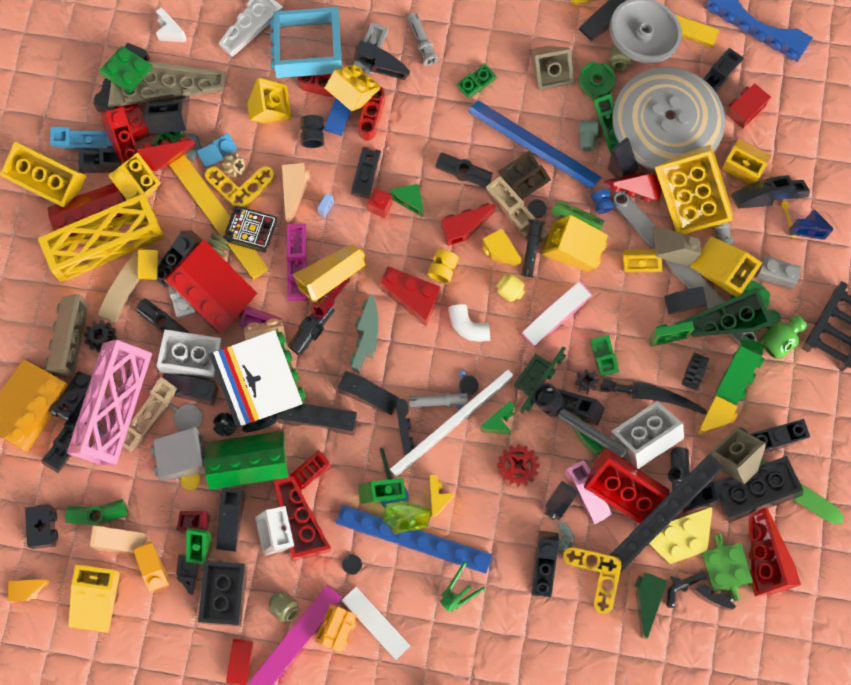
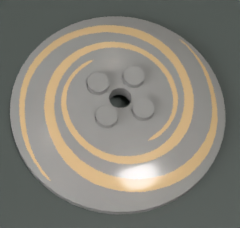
(642, 118)

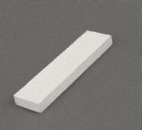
(376, 623)

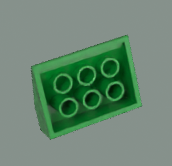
(246, 460)

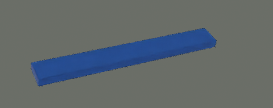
(534, 144)

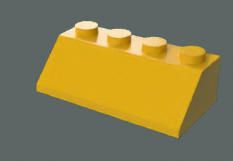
(42, 174)

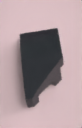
(260, 424)
(187, 573)

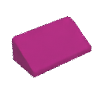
(253, 315)

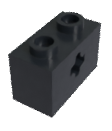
(35, 518)

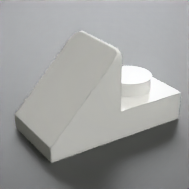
(170, 30)
(181, 308)

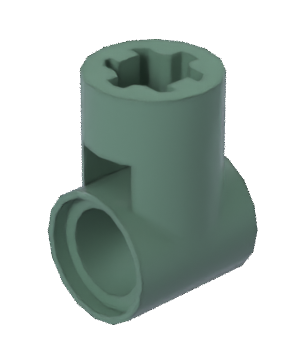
(588, 132)

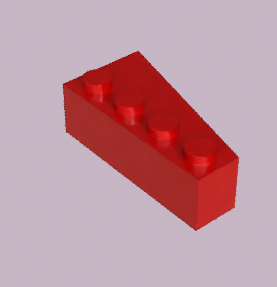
(305, 531)

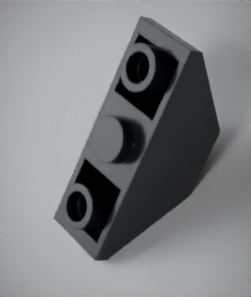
(783, 435)

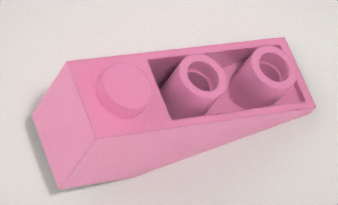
(596, 507)

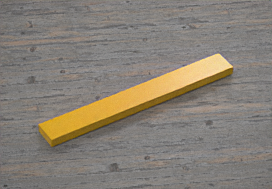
(215, 213)

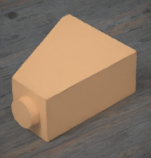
(116, 540)

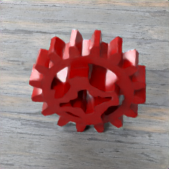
(524, 472)

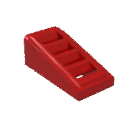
(311, 460)

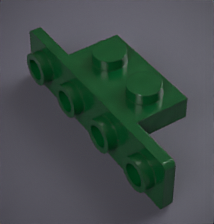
(536, 374)

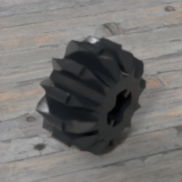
(92, 336)

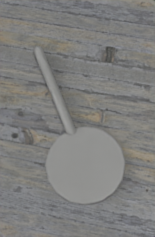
(186, 416)

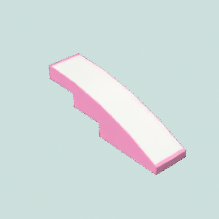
(557, 313)

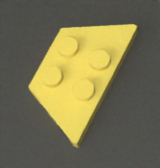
(684, 536)

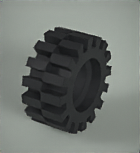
(695, 371)

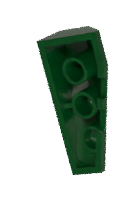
(736, 315)

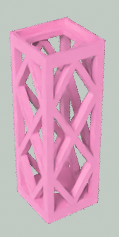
(95, 400)

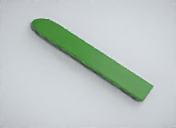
(817, 504)

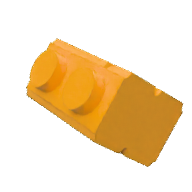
(336, 628)

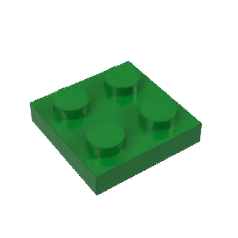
(125, 69)
(667, 334)

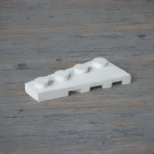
(249, 25)

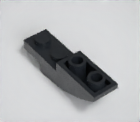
(766, 191)

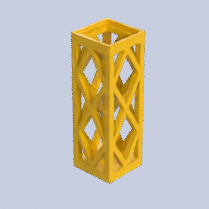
(94, 227)

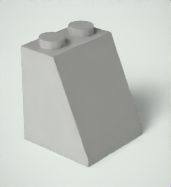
(179, 455)

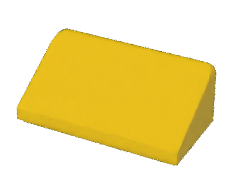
(641, 260)

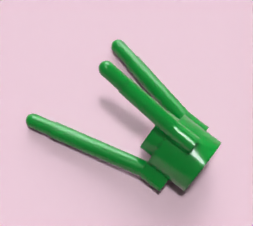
(453, 601)

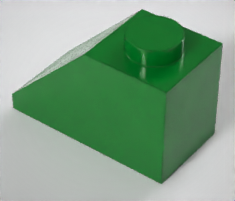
(381, 491)
(197, 545)

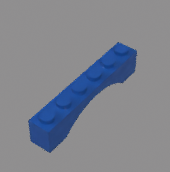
(787, 41)

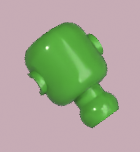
(783, 337)

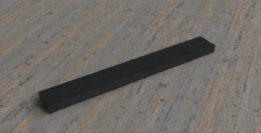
(665, 512)

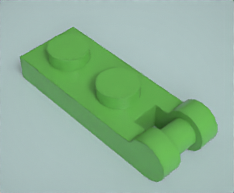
(565, 209)

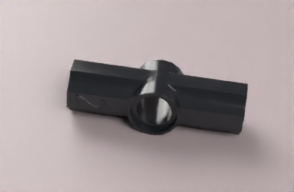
(453, 165)
(154, 314)
(308, 331)
(679, 466)

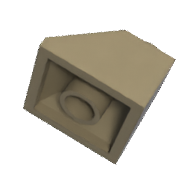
(552, 66)
(676, 246)

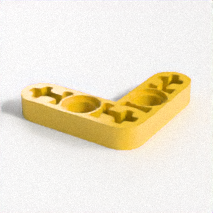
(237, 192)
(605, 573)

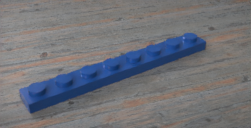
(415, 540)

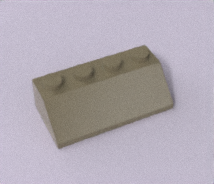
(67, 336)

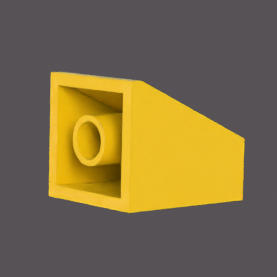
(575, 243)

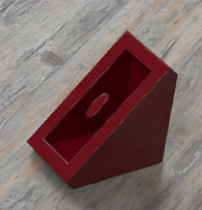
(194, 520)

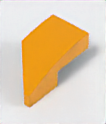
(25, 589)

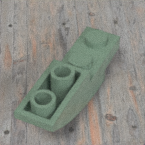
(369, 329)

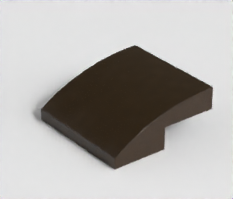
(525, 175)

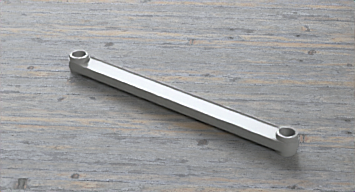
(690, 278)

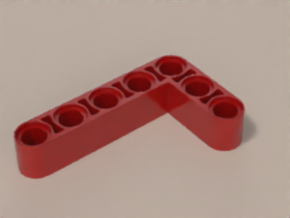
(372, 104)

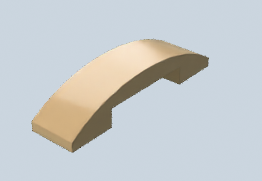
(120, 291)
(149, 413)

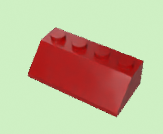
(85, 206)
(625, 486)

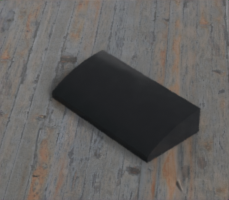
(768, 487)

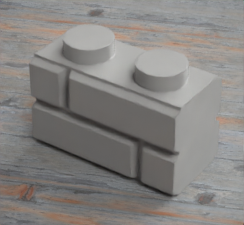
(778, 272)

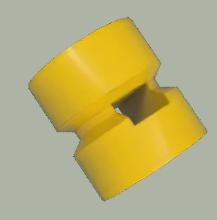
(442, 267)

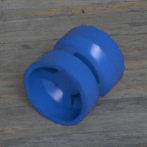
(602, 201)

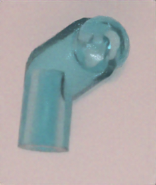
(567, 536)

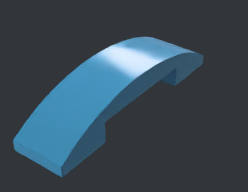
(79, 140)

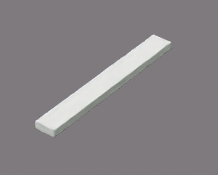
(450, 424)

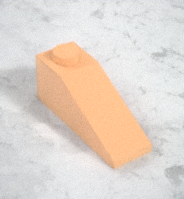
(294, 186)

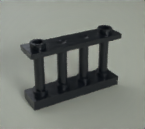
(823, 325)

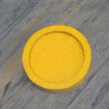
(191, 482)

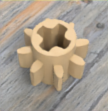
(233, 165)

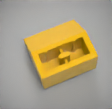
(351, 86)
(746, 162)
(135, 178)

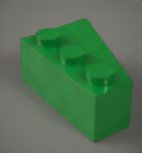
(740, 371)

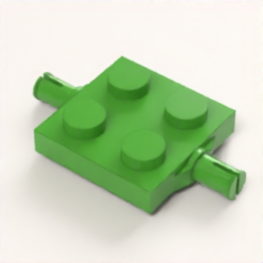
(727, 567)

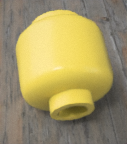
(510, 287)

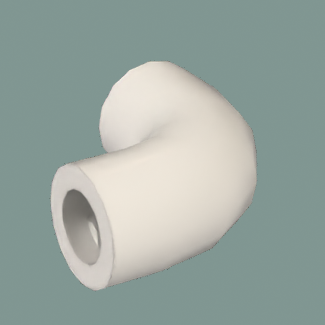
(465, 327)

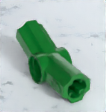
(84, 515)

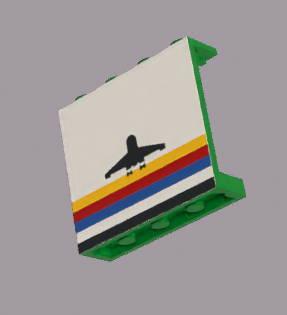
(258, 377)

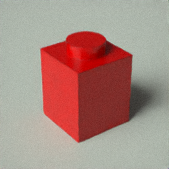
(379, 202)

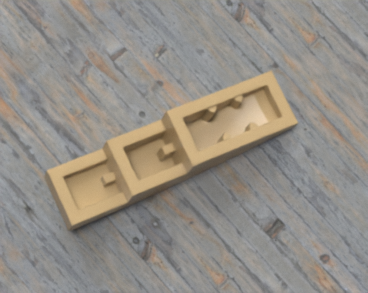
(512, 206)

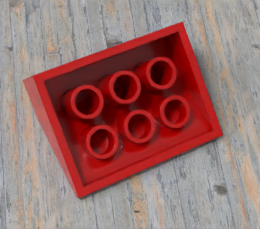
(210, 287)

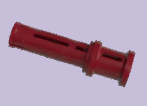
(327, 301)

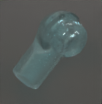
(192, 155)

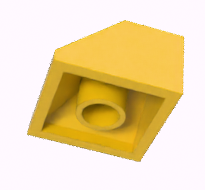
(269, 102)

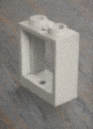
(271, 535)

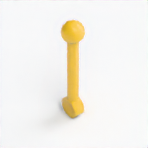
(784, 205)

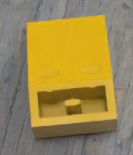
(726, 266)
(92, 598)

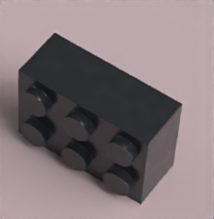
(222, 593)

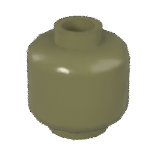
(618, 60)
(283, 606)

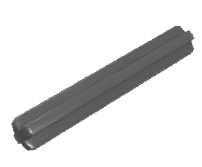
(592, 433)

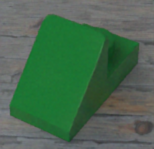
(495, 423)

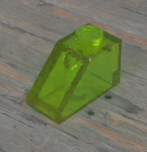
(406, 517)

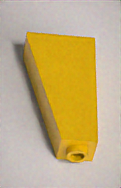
(329, 272)

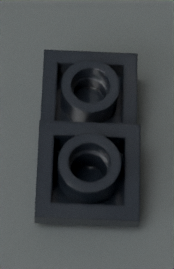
(685, 300)
(720, 601)

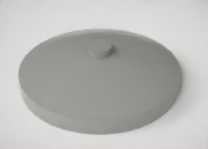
(645, 30)

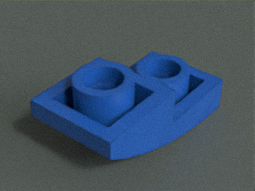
(337, 118)

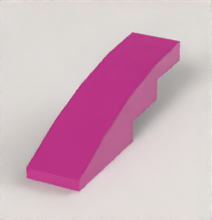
(296, 258)

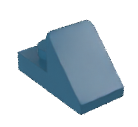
(216, 150)

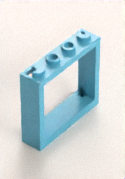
(309, 66)

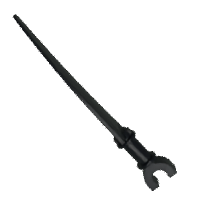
(650, 392)

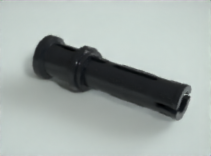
(533, 238)

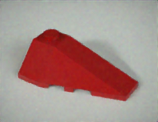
(770, 560)

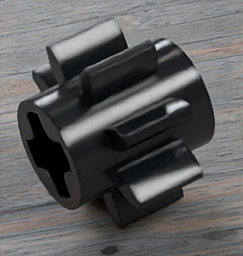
(590, 378)
(224, 424)

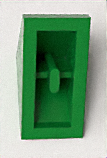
(409, 198)

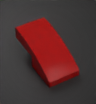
(239, 662)

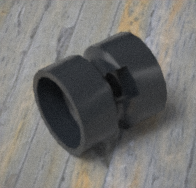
(312, 131)
(549, 399)

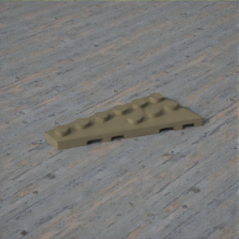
(168, 82)

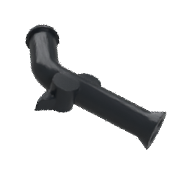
(682, 585)

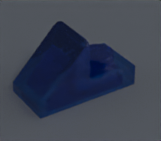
(812, 227)

